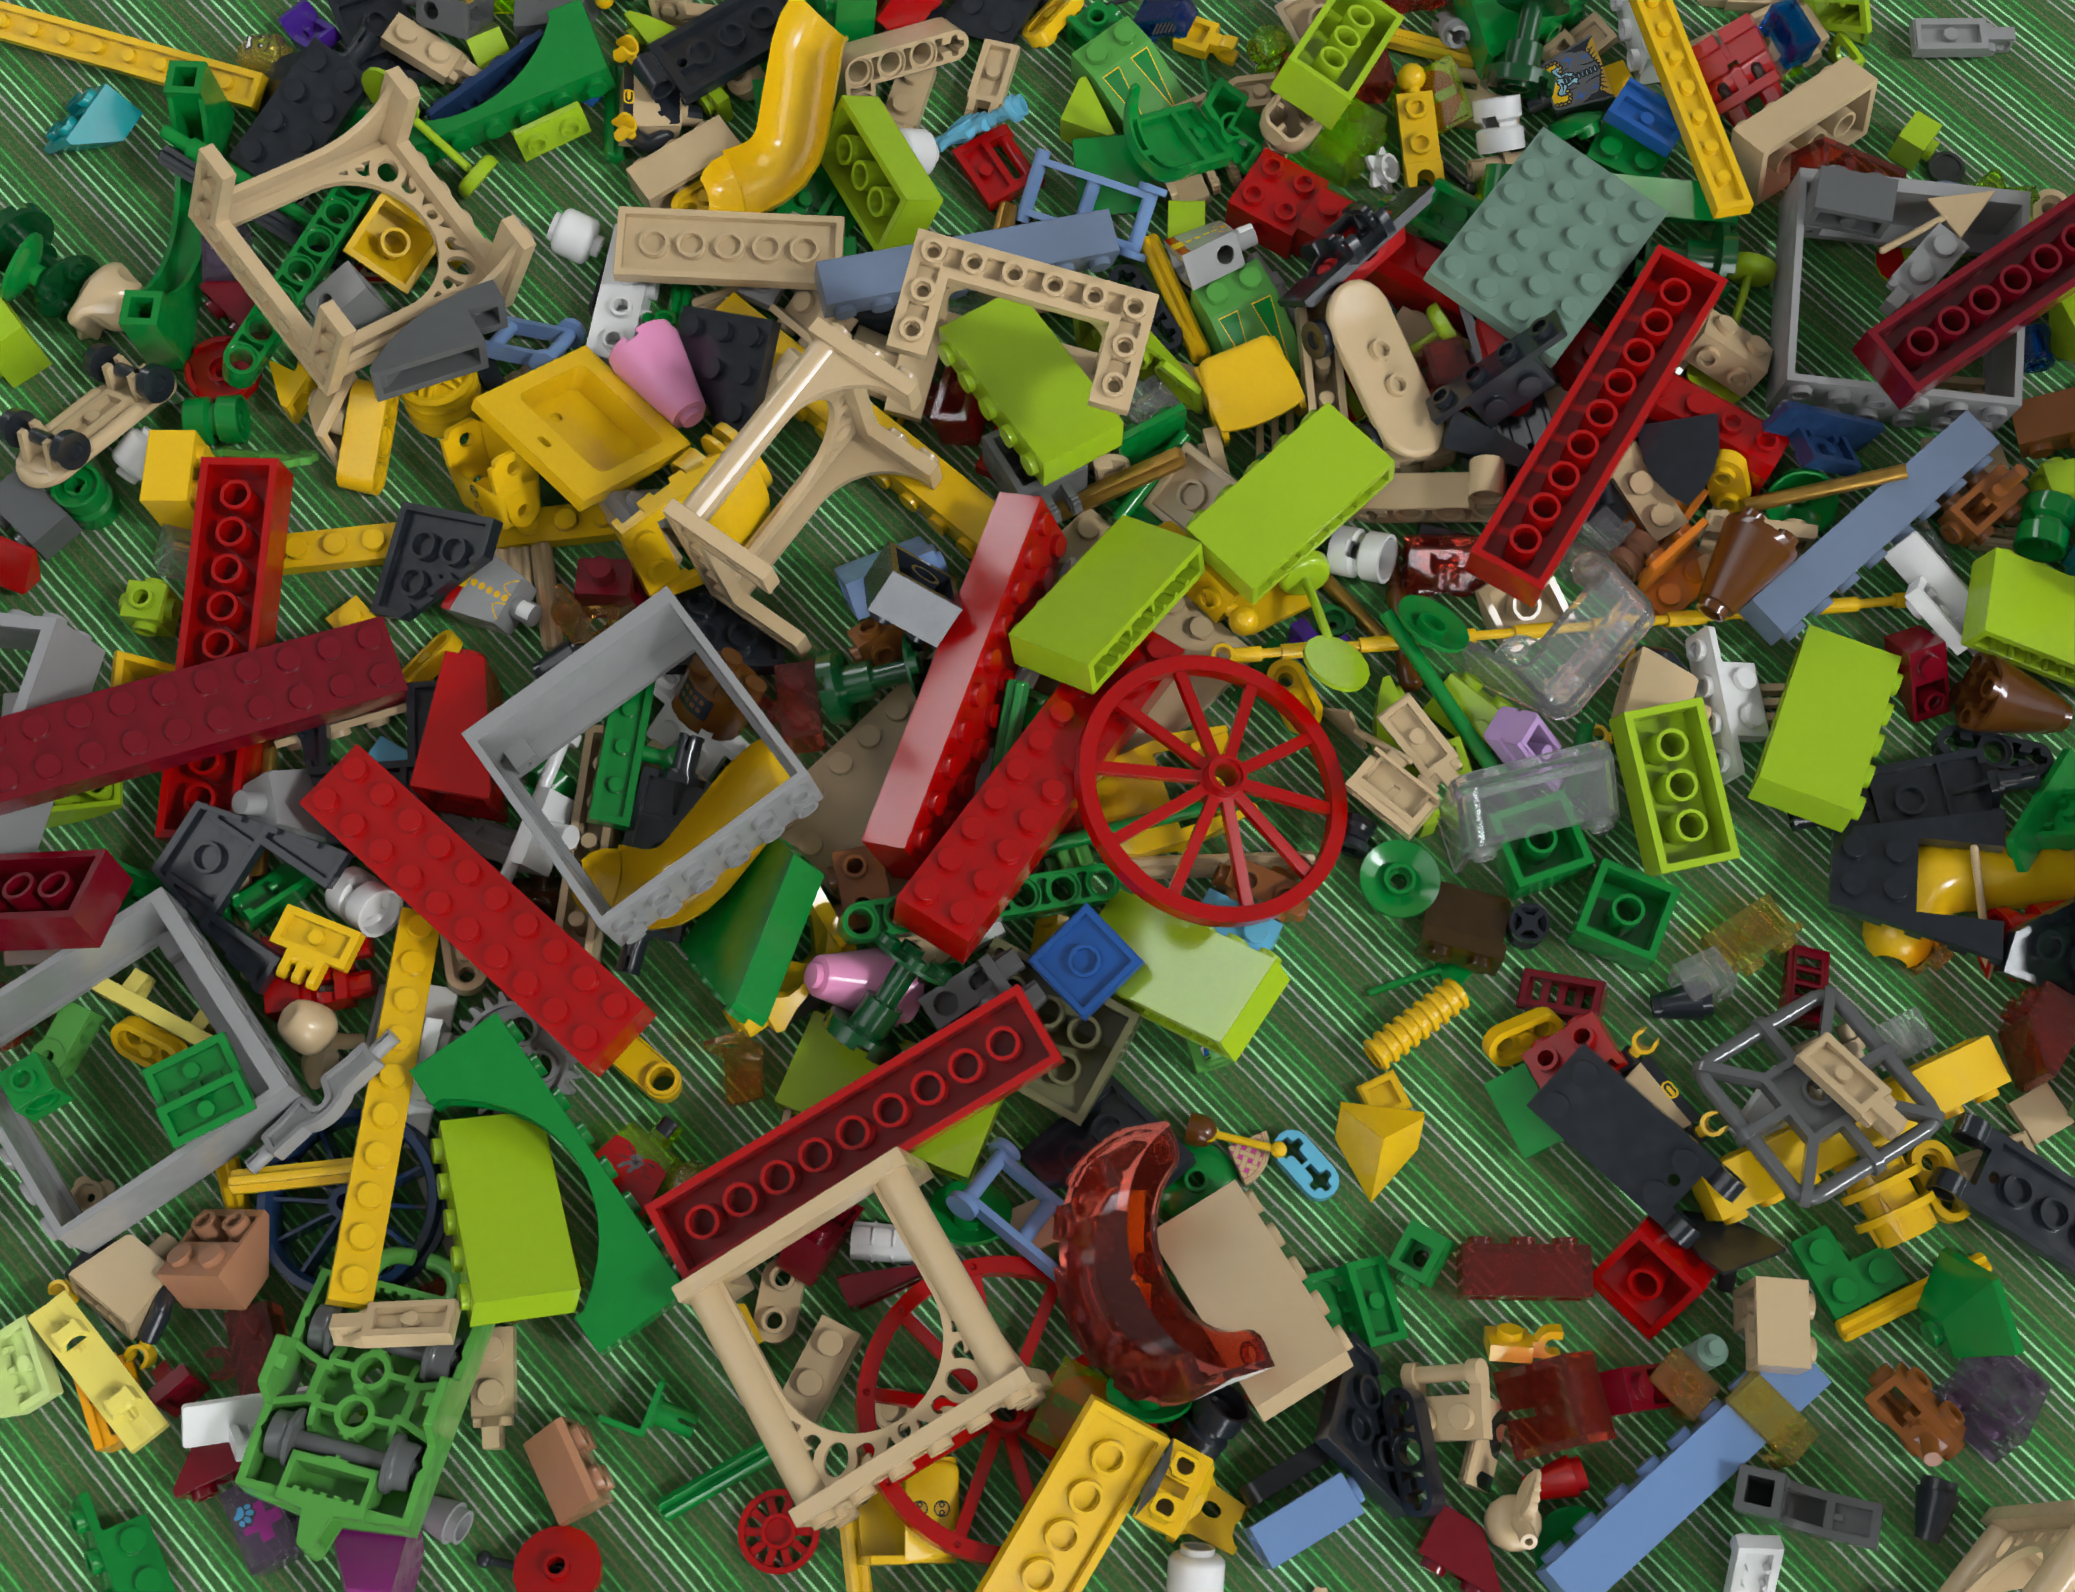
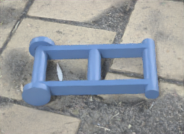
(1146, 191)
(565, 335)
(968, 1205)

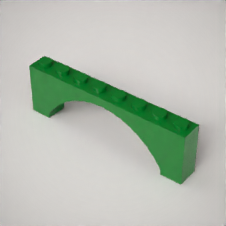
(561, 71)
(166, 311)
(493, 1073)

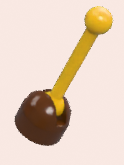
(1203, 1132)

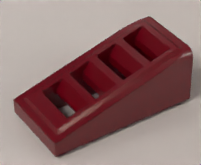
(1789, 982)
(1580, 985)
(874, 1286)

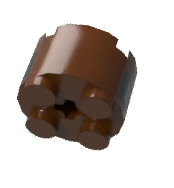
(704, 703)

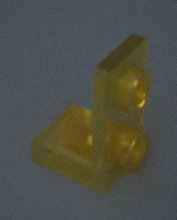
(1772, 1420)

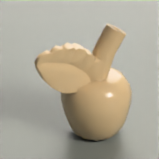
(313, 1032)
(1514, 1519)

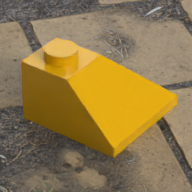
(392, 243)

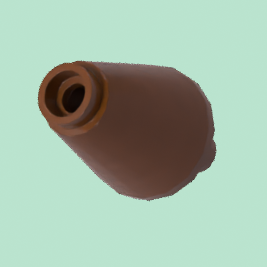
(1743, 563)
(2006, 700)

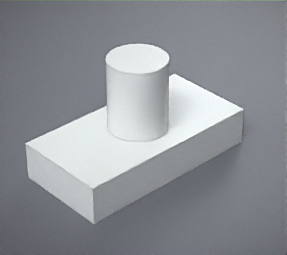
(558, 810)
(1754, 1563)

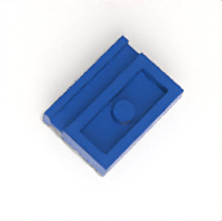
(1644, 117)

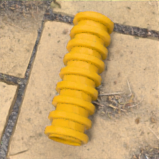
(1416, 1024)

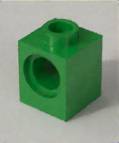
(35, 1087)

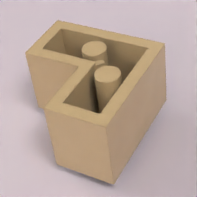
(1776, 1324)

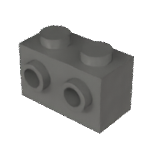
(1851, 201)
(35, 516)

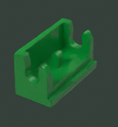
(270, 895)
(1510, 1095)

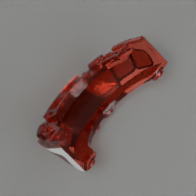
(1117, 1283)

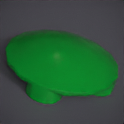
(1581, 124)

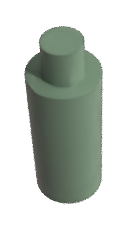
(1707, 1352)

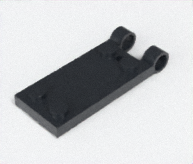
(1630, 1140)
(2029, 1197)

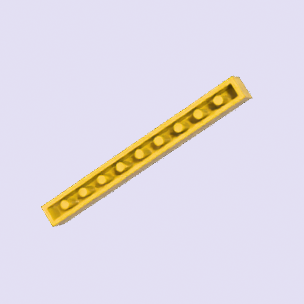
(950, 508)

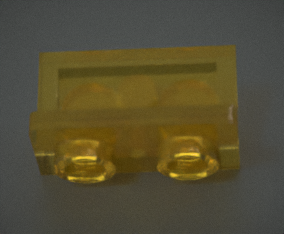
(1753, 935)

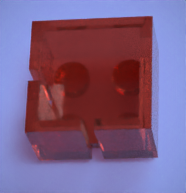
(1566, 1403)

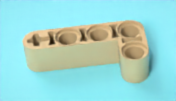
(934, 42)
(1441, 495)

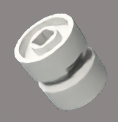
(1501, 137)
(1362, 554)
(364, 902)

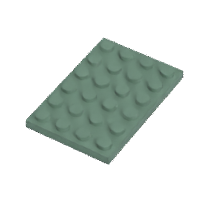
(1546, 242)

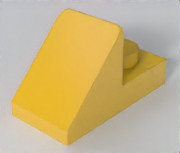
(293, 389)

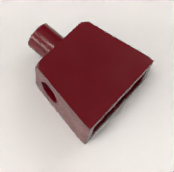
(608, 582)

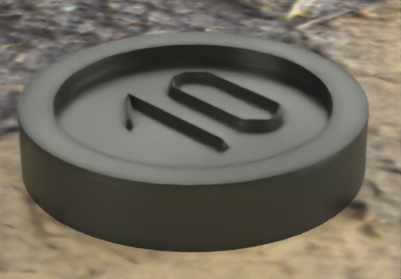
(1945, 167)

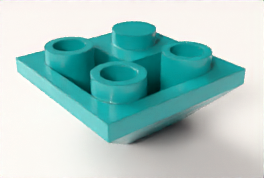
(94, 121)

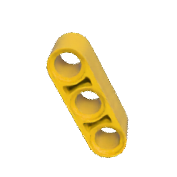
(366, 440)

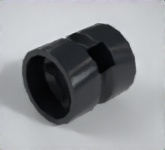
(1212, 1421)

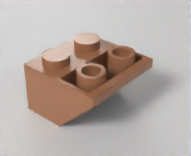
(219, 1260)
(569, 1470)

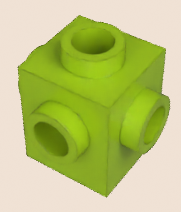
(150, 607)

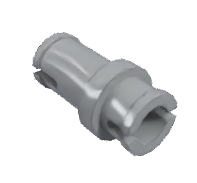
(1447, 22)

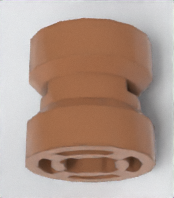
(1634, 553)

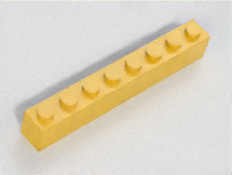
(1951, 1077)

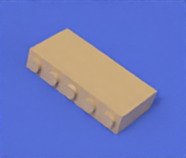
(1244, 1281)

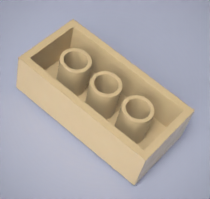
(1829, 105)

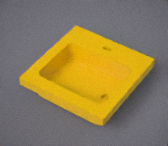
(581, 427)

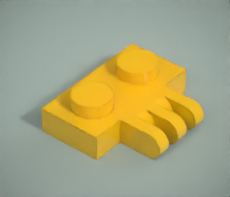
(313, 946)

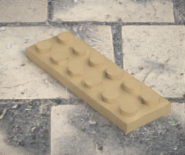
(724, 247)

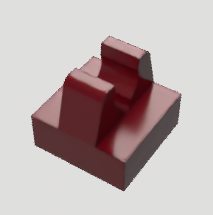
(176, 1387)

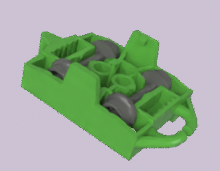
(387, 1467)

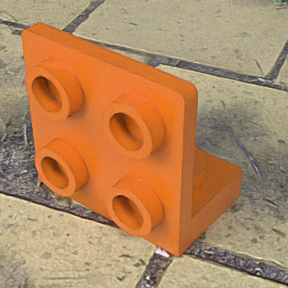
(1673, 574)

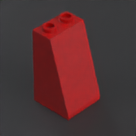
(447, 770)

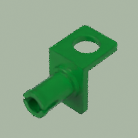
(661, 1414)

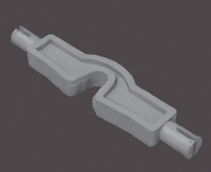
(339, 1088)

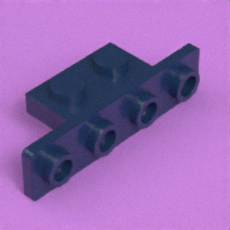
(488, 82)
(1822, 436)

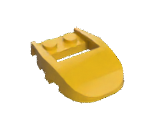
(647, 547)
(1132, 797)

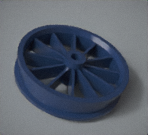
(427, 1242)

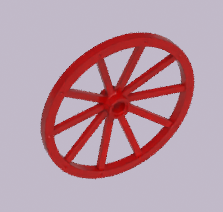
(1210, 791)
(955, 1541)

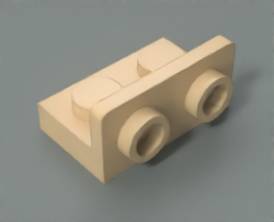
(802, 312)

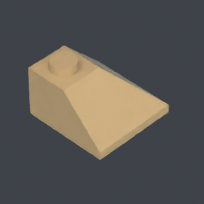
(329, 416)

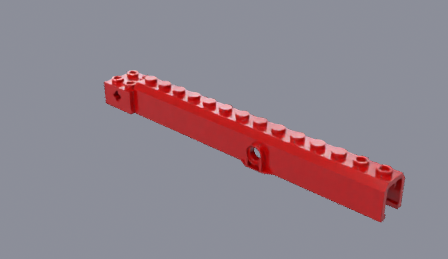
(1296, 206)

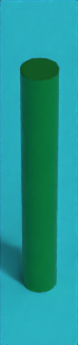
(1136, 496)

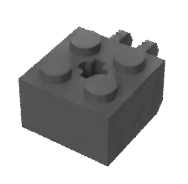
(1011, 477)

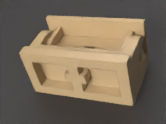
(1394, 792)

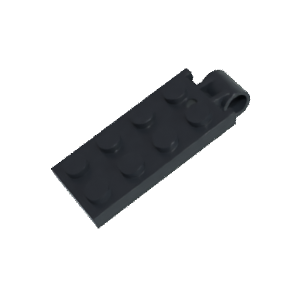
(709, 49)

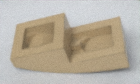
(1593, 25)

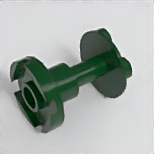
(1521, 68)
(1716, 254)
(63, 279)
(863, 681)
(878, 1011)

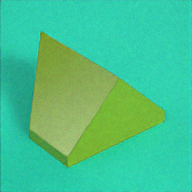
(1846, 16)

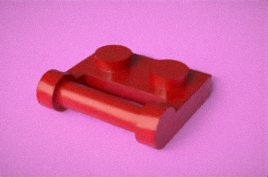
(987, 171)

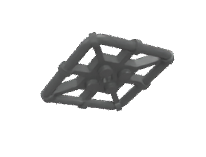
(1809, 1118)

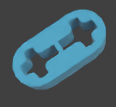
(1314, 1159)

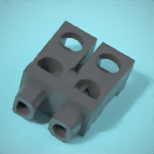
(976, 987)

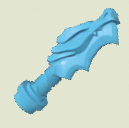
(968, 126)

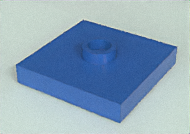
(1085, 961)

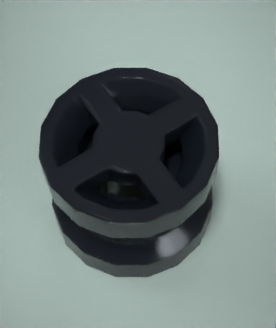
(1357, 834)
(1532, 919)

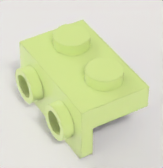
(26, 1370)

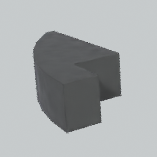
(440, 342)

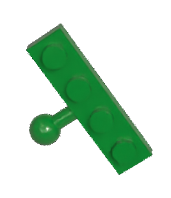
(620, 761)

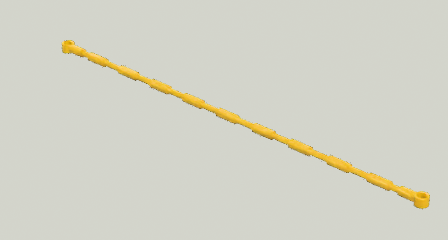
(1534, 630)

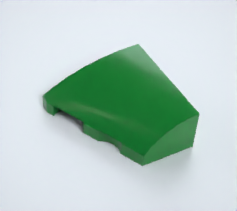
(1234, 122)

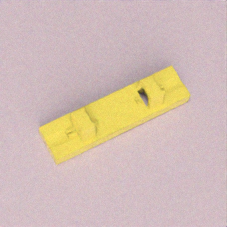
(133, 997)
(99, 1372)

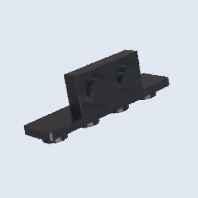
(1503, 378)

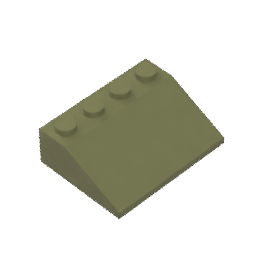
(1089, 1046)

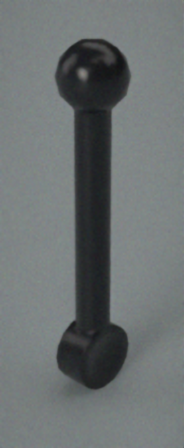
(1469, 187)
(486, 1559)

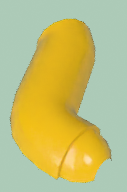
(791, 118)
(735, 790)
(1948, 888)

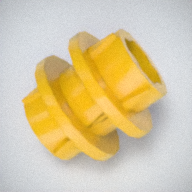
(1892, 1205)

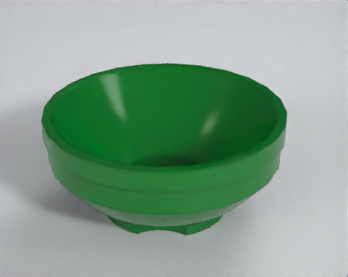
(1814, 511)

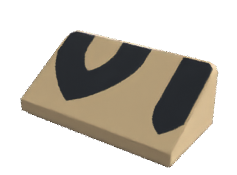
(1482, 1455)

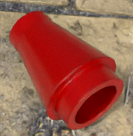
(1563, 1478)

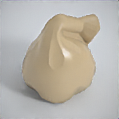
(1286, 127)
(101, 301)

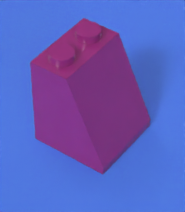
(378, 1561)

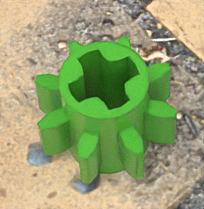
(1068, 859)

